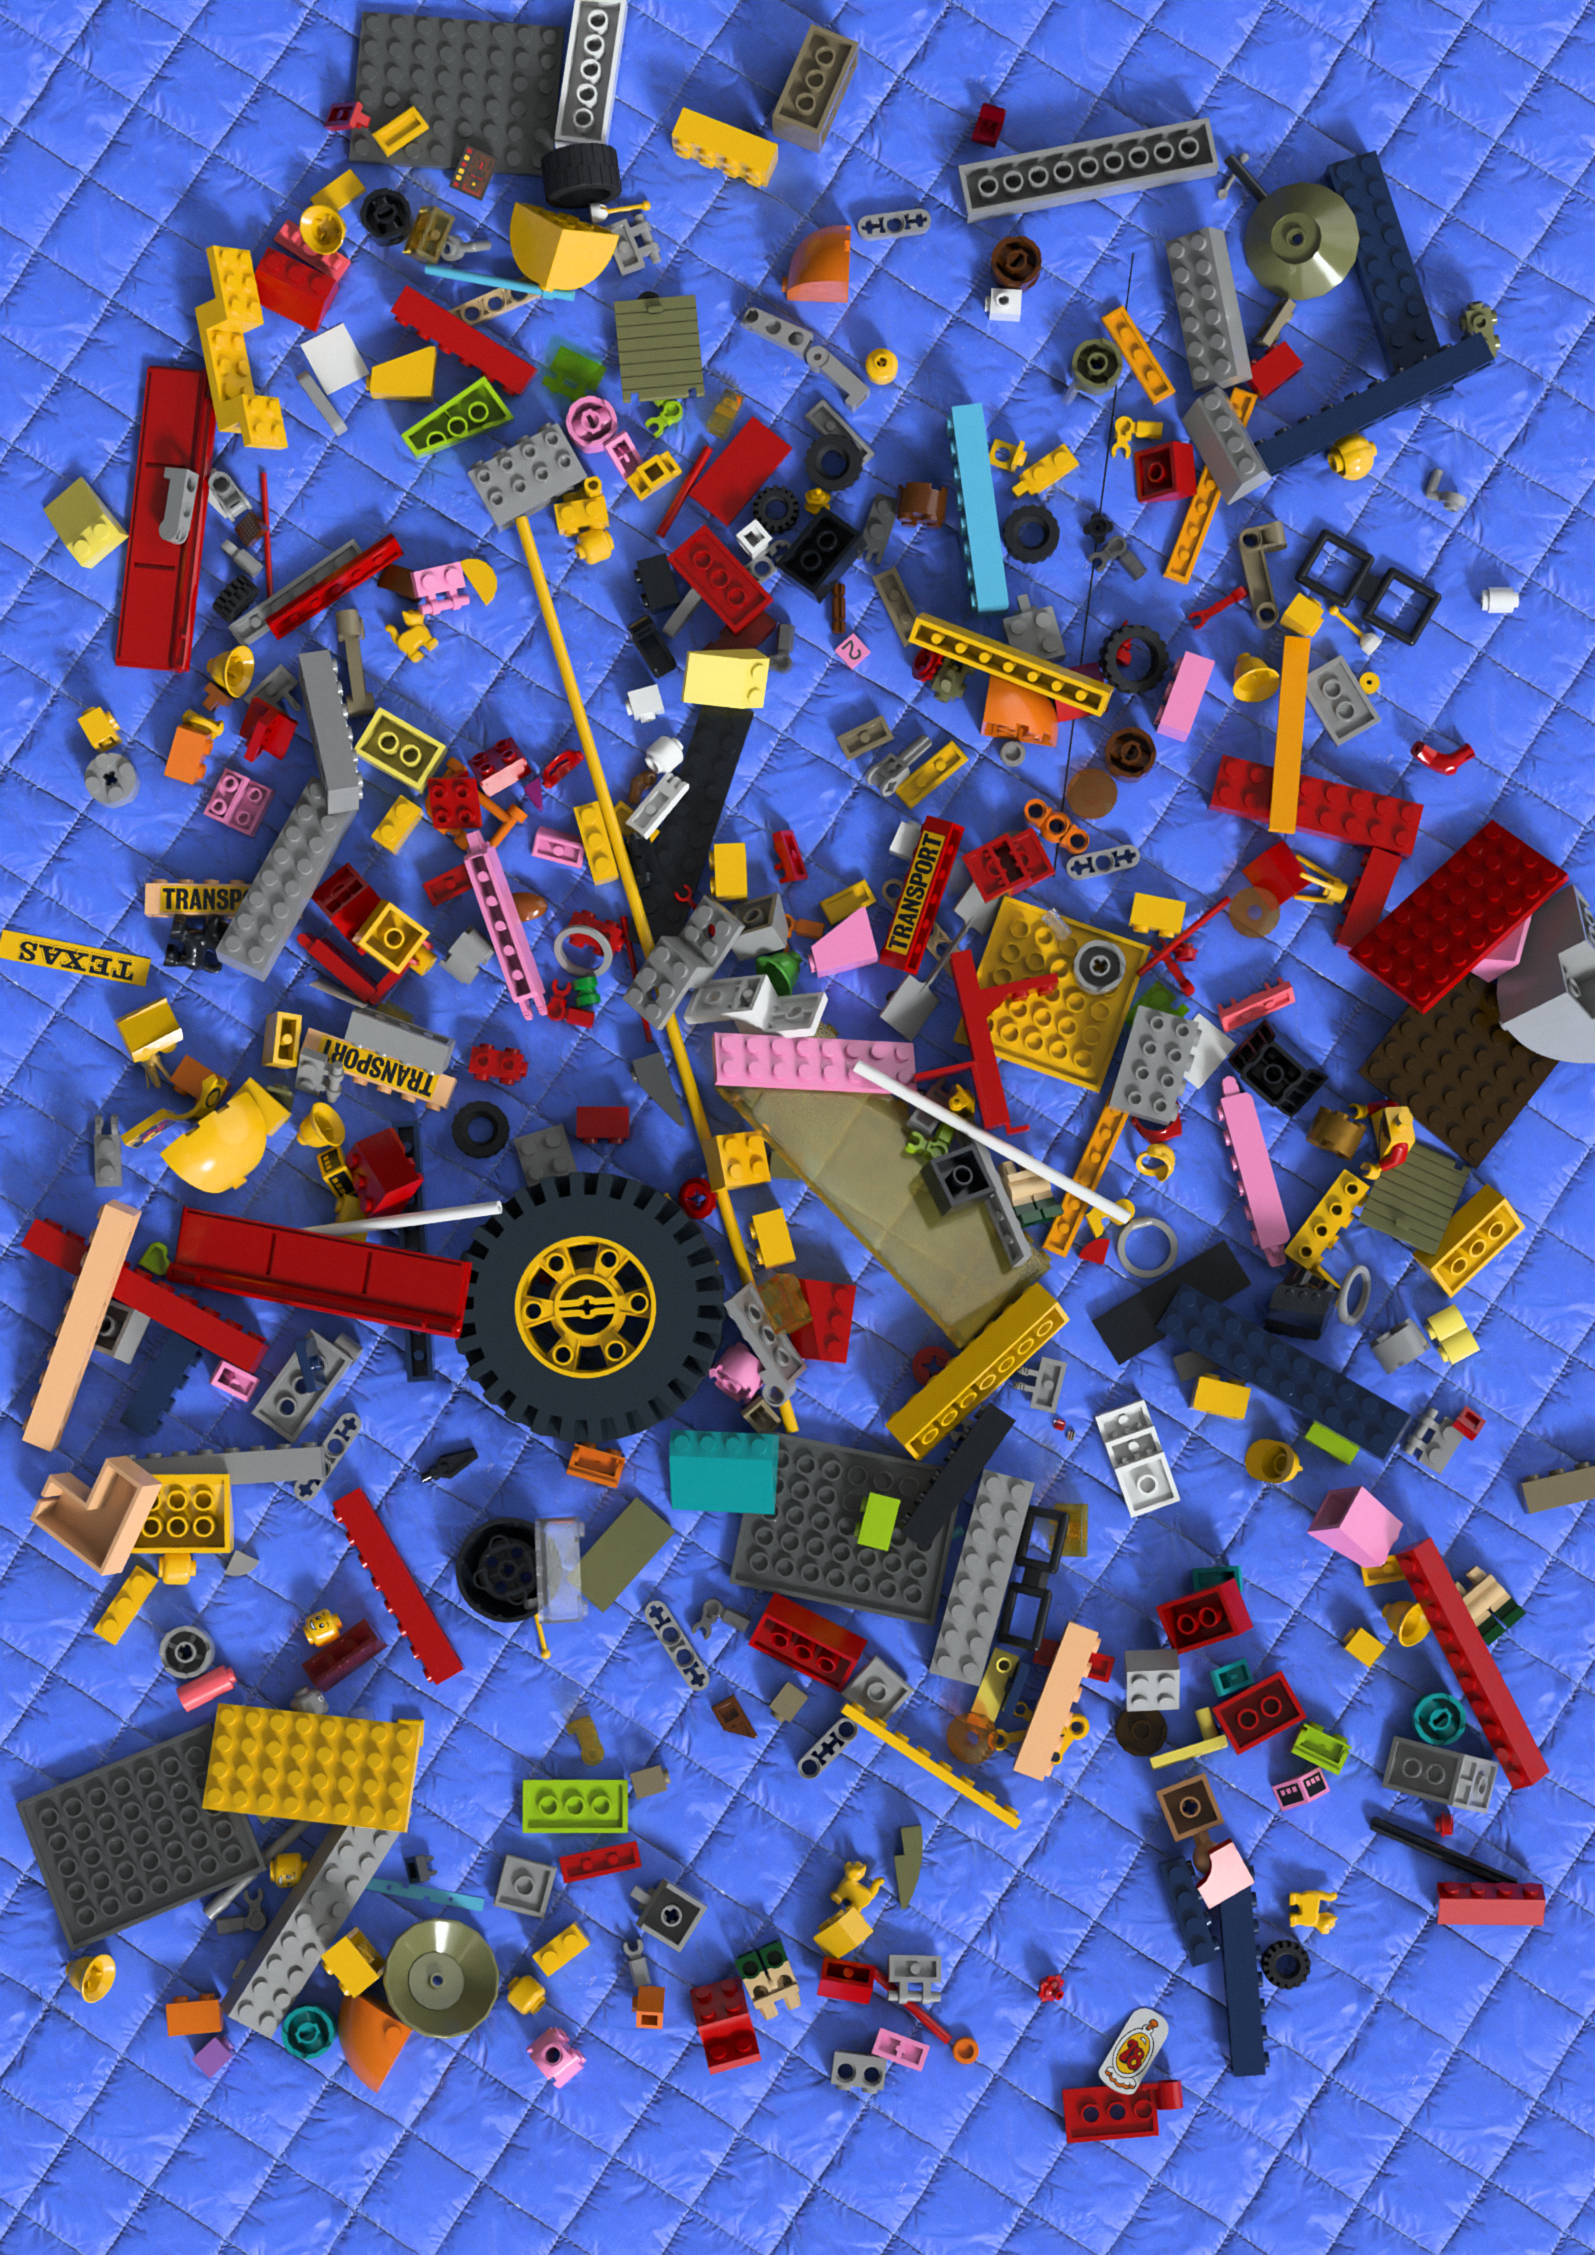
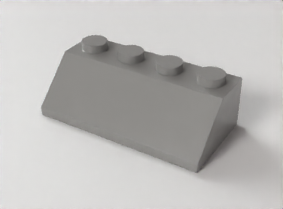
(1225, 445)

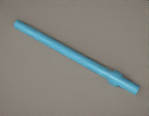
(498, 282)

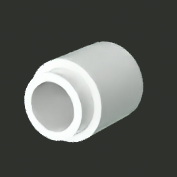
(1499, 600)

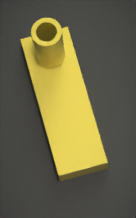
(991, 1688)
(1211, 1743)

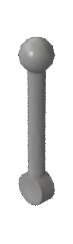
(1222, 194)

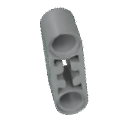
(827, 1739)

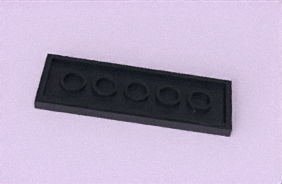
(1133, 1323)

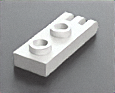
(657, 805)

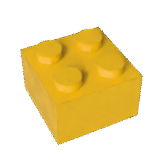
(730, 872)
(390, 936)
(736, 1161)
(773, 1238)
(1220, 1397)

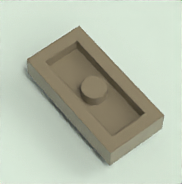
(1279, 316)
(864, 738)

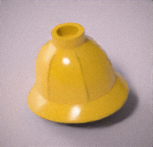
(322, 229)
(233, 670)
(1254, 679)
(321, 1127)
(1406, 1622)
(92, 1976)

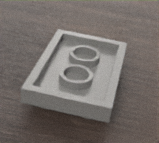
(1340, 701)

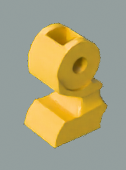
(1095, 1216)

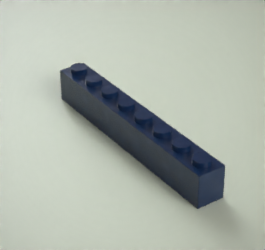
(1243, 1982)

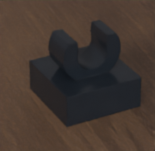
(417, 1868)

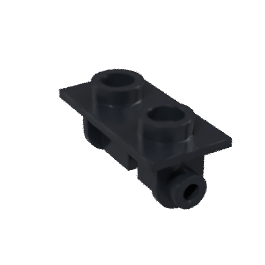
(642, 860)

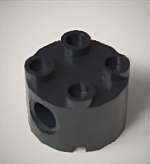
(386, 217)

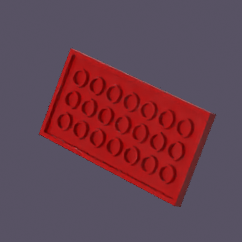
(1458, 916)

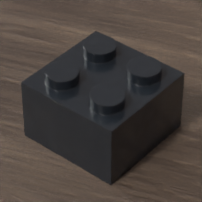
(957, 1180)

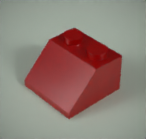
(1165, 472)

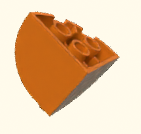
(820, 267)
(1019, 714)
(370, 2037)

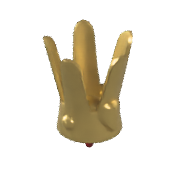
(150, 1068)

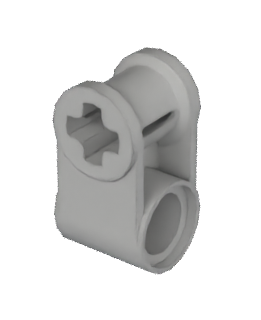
(231, 498)

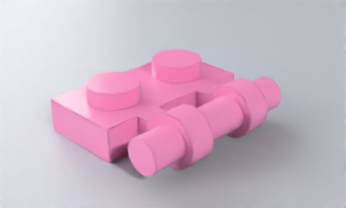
(437, 580)

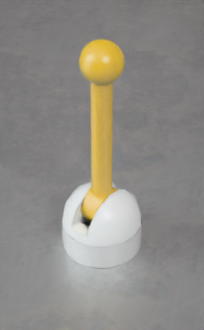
(599, 211)
(1369, 642)
(529, 1604)

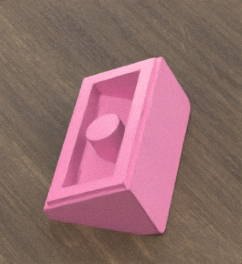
(559, 847)

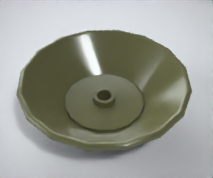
(1326, 246)
(465, 1973)

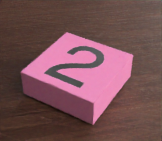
(852, 651)

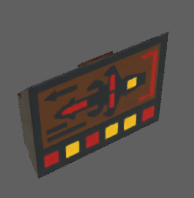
(474, 172)

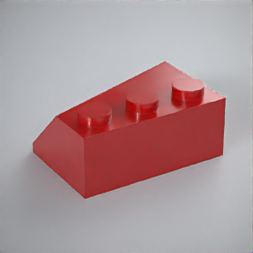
(382, 1174)
(829, 1331)

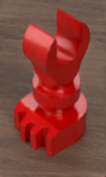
(1123, 657)

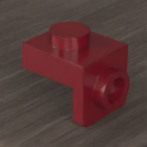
(989, 125)

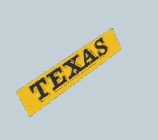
(74, 958)

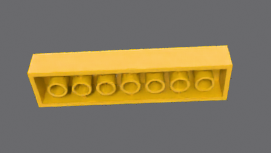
(977, 1371)

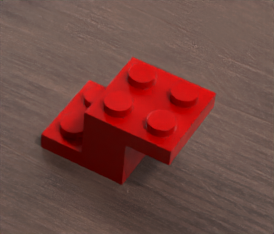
(1008, 865)
(346, 901)
(725, 2025)

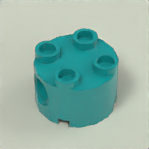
(1438, 1718)
(309, 2031)

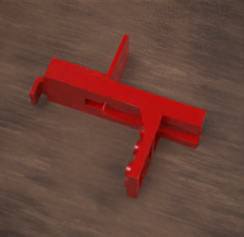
(975, 1008)

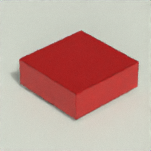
(1468, 1423)

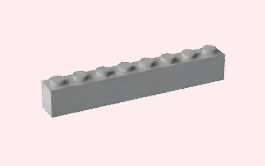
(244, 1467)

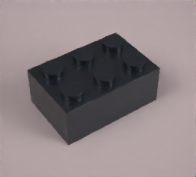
(821, 555)

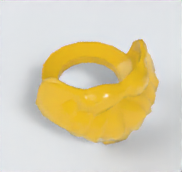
(199, 721)
(1162, 1152)

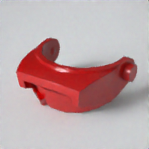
(574, 758)
(1159, 1136)

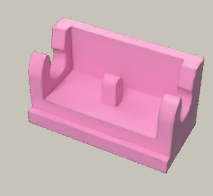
(900, 2049)

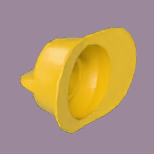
(1272, 1461)

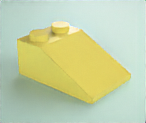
(85, 524)
(726, 678)

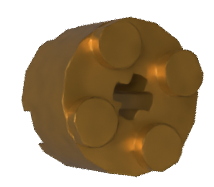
(1335, 1133)

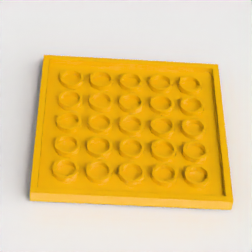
(1063, 1032)

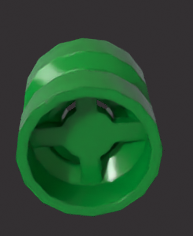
(586, 991)

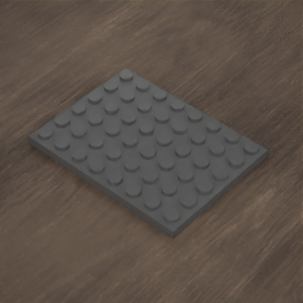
(468, 82)
(810, 1540)
(137, 1839)

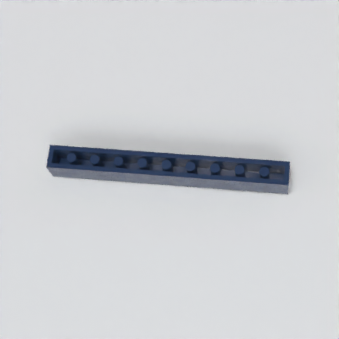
(1376, 403)
(418, 1345)

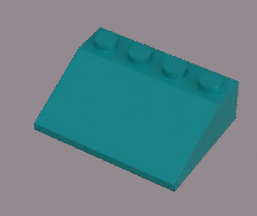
(723, 1471)

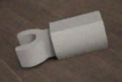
(242, 559)
(638, 1965)

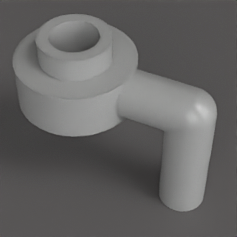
(459, 247)
(1451, 500)

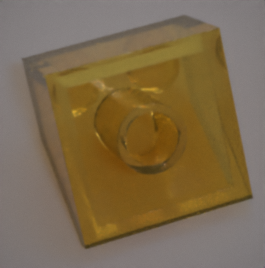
(1077, 1532)

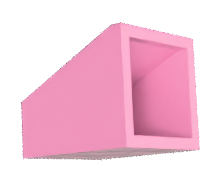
(844, 947)
(1356, 1526)

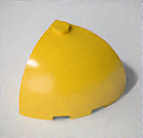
(558, 247)
(222, 1147)

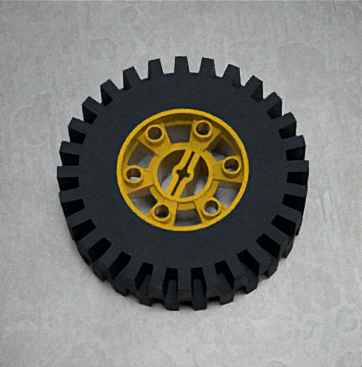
(680, 1299)

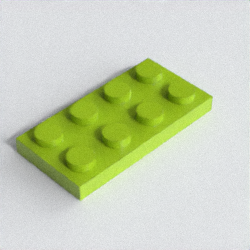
(575, 1806)

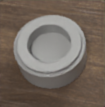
(1012, 753)

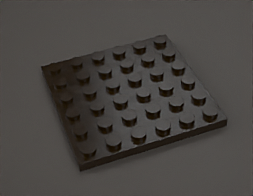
(1458, 1069)

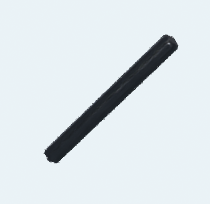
(1440, 1852)

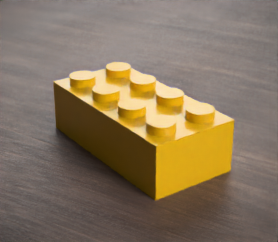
(724, 148)
(353, 1963)

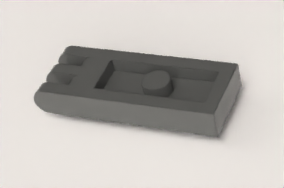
(879, 527)

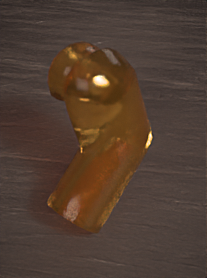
(640, 783)

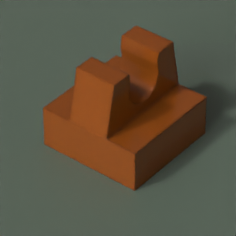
(216, 697)

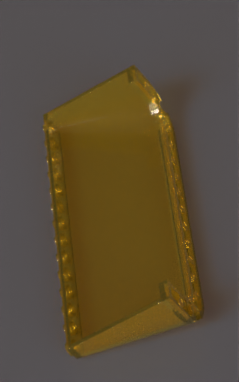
(856, 1164)

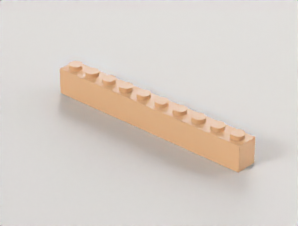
(81, 1325)

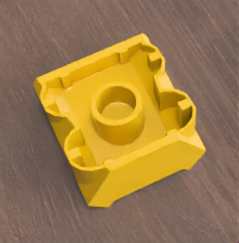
(149, 1030)

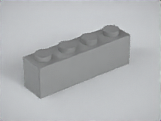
(399, 1040)

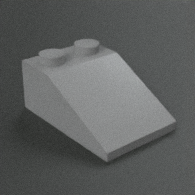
(120, 1331)

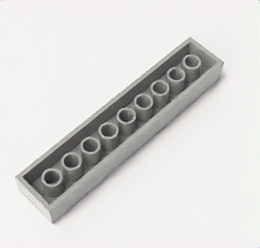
(1087, 170)
(305, 1926)

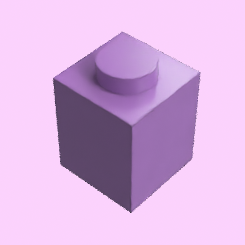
(214, 2055)

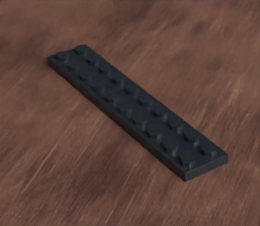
(694, 819)

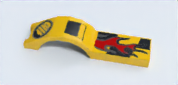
(162, 1119)

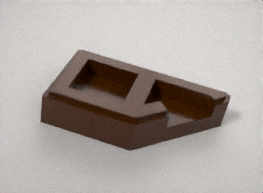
(733, 1717)

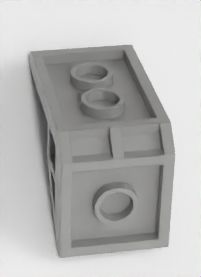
(1440, 1775)

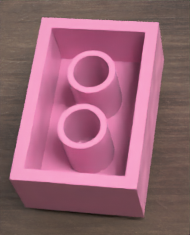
(1183, 696)

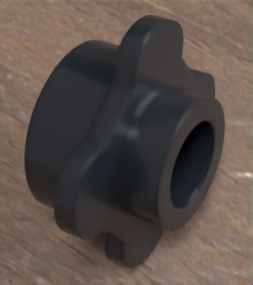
(1097, 520)

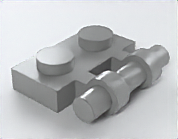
(627, 254)
(311, 1074)
(1440, 1446)
(914, 1969)

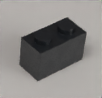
(657, 583)

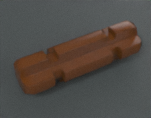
(838, 609)

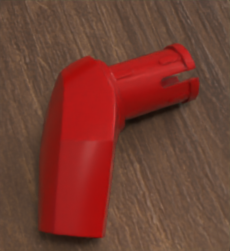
(1440, 762)

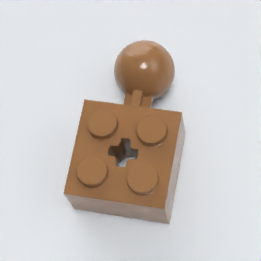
(1182, 1824)

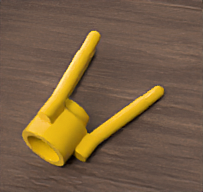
(1333, 889)

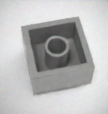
(1151, 1680)

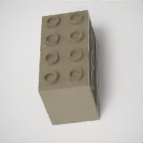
(815, 88)

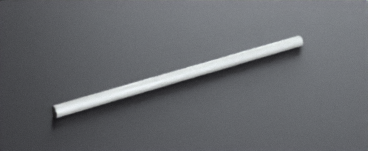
(992, 1141)
(409, 1219)

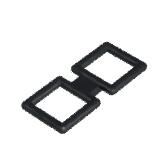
(1368, 587)
(1034, 1578)

